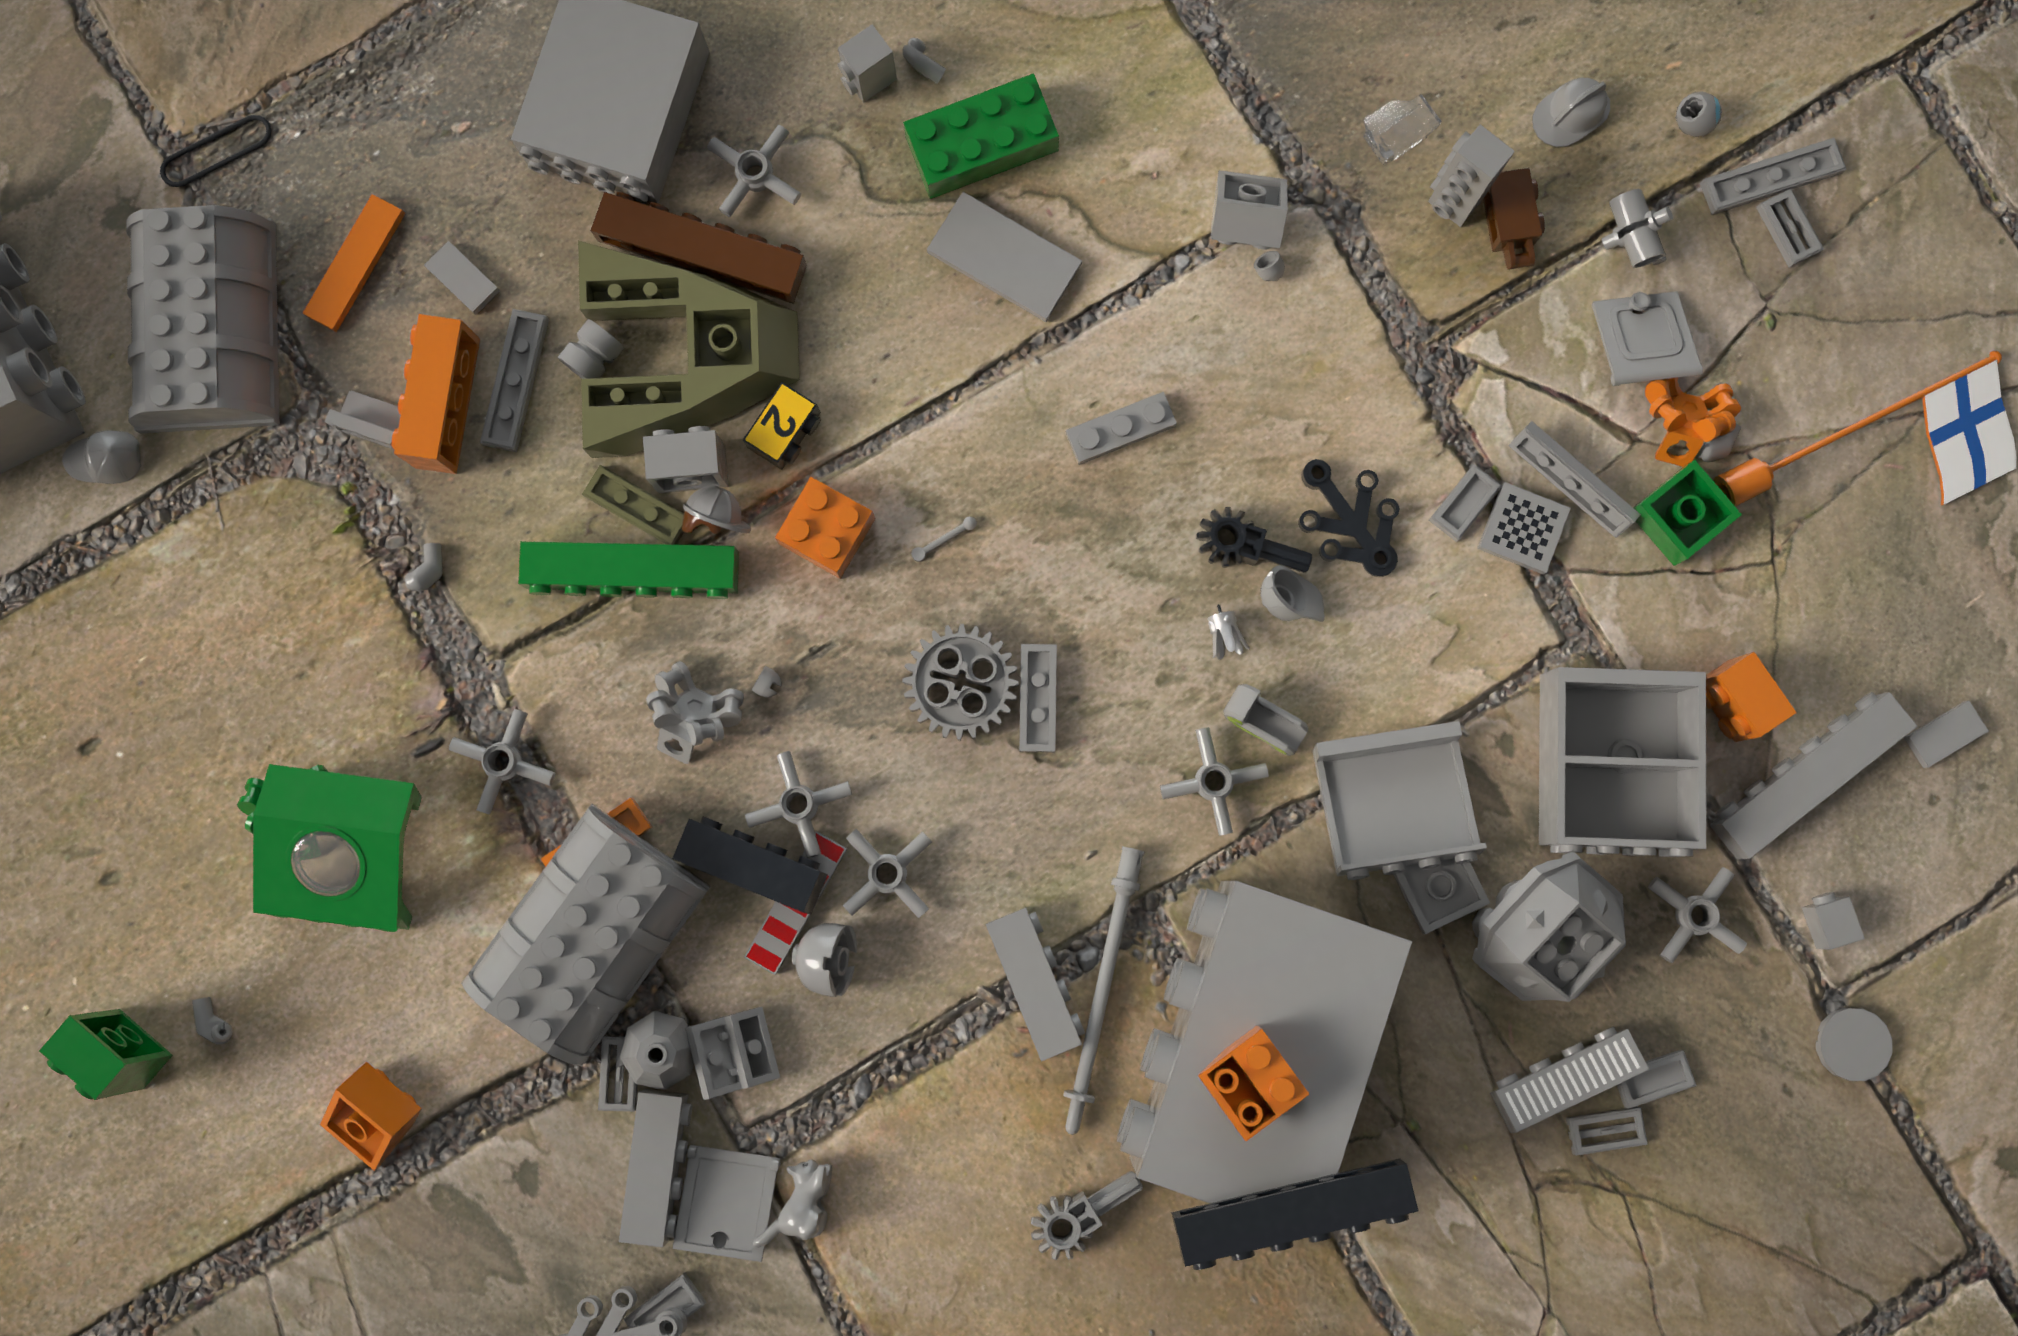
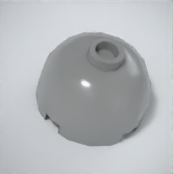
(824, 958)

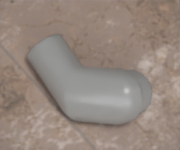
(924, 65)

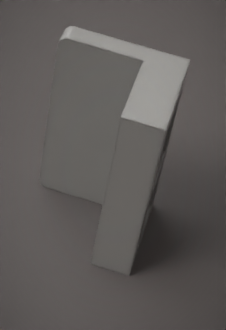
(366, 419)

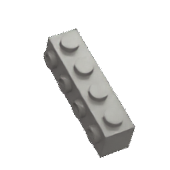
(1468, 174)

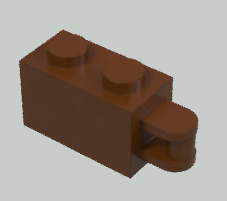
(1514, 217)

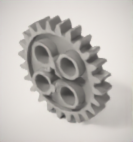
(950, 713)

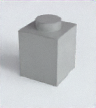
(1832, 921)

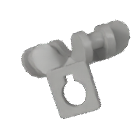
(690, 714)

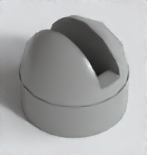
(1270, 266)
(764, 681)

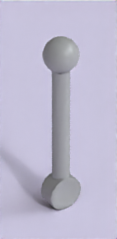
(919, 553)

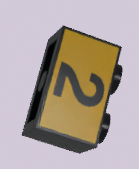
(783, 426)

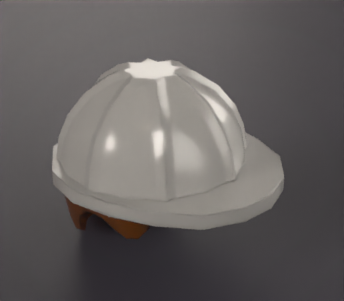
(714, 509)

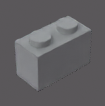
(866, 64)

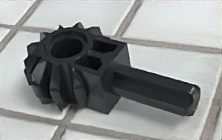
(1248, 545)

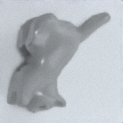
(803, 1212)

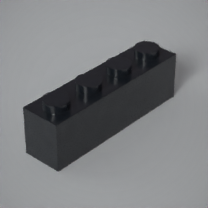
(751, 866)

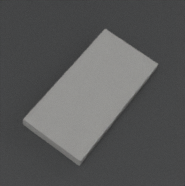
(1004, 256)

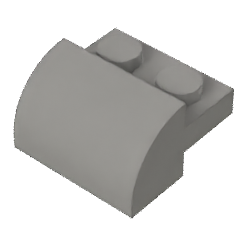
(732, 1052)

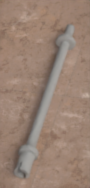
(1125, 886)

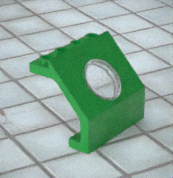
(331, 848)

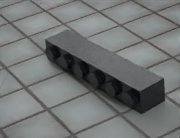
(1294, 1213)

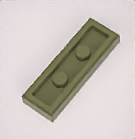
(635, 506)

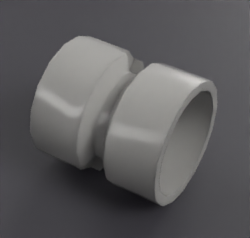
(591, 351)

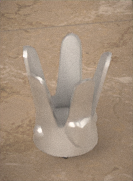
(1224, 627)

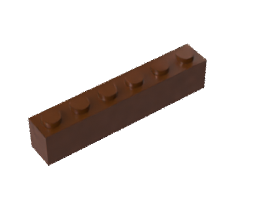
(699, 246)

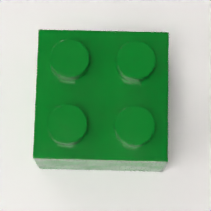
(1685, 513)

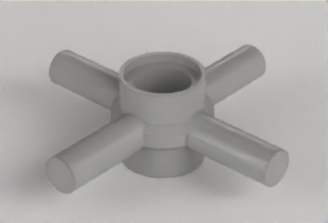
(750, 158)
(488, 756)
(1229, 777)
(792, 790)
(875, 861)
(1710, 915)

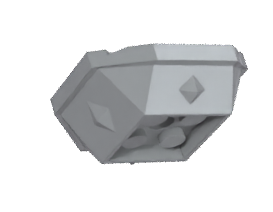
(1553, 931)

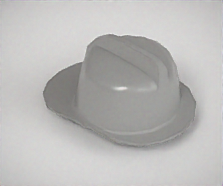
(1571, 112)

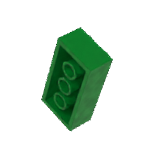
(981, 136)

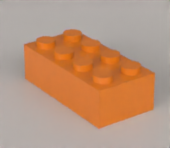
(436, 394)

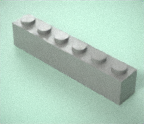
(1812, 775)

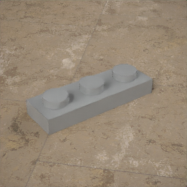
(1121, 428)
(1038, 698)

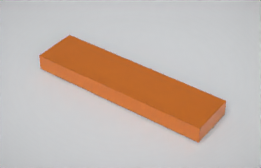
(354, 263)

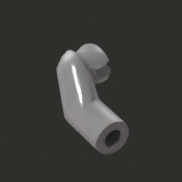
(1719, 447)
(427, 572)
(209, 1025)

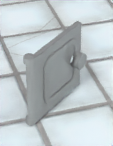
(1646, 344)
(725, 1202)

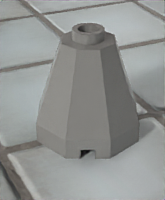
(662, 1032)

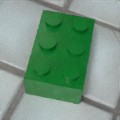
(104, 1054)

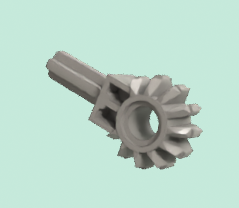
(1082, 1214)

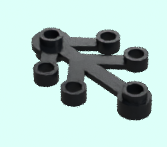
(1352, 522)

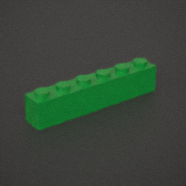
(628, 568)

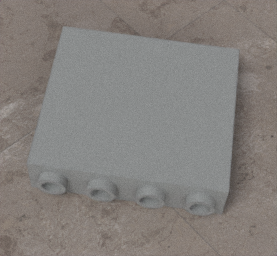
(1397, 800)

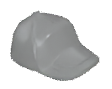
(103, 457)
(1291, 596)

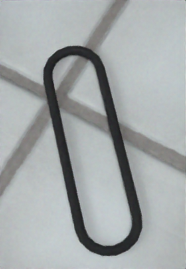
(215, 135)

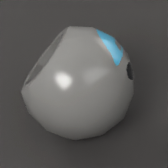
(1698, 114)

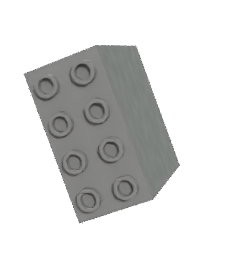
(611, 96)
(1580, 791)

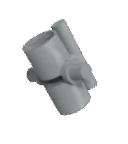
(1637, 228)

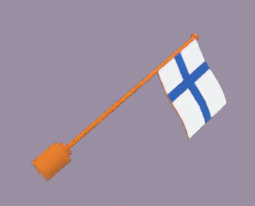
(1963, 427)

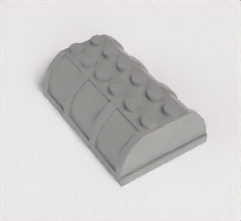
(202, 319)
(584, 937)

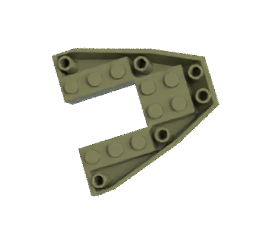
(735, 350)

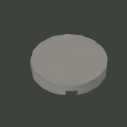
(1854, 1044)

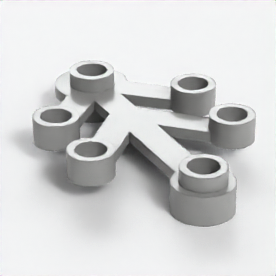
(618, 1312)

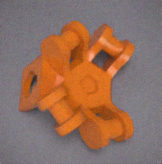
(1689, 417)

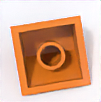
(370, 1115)

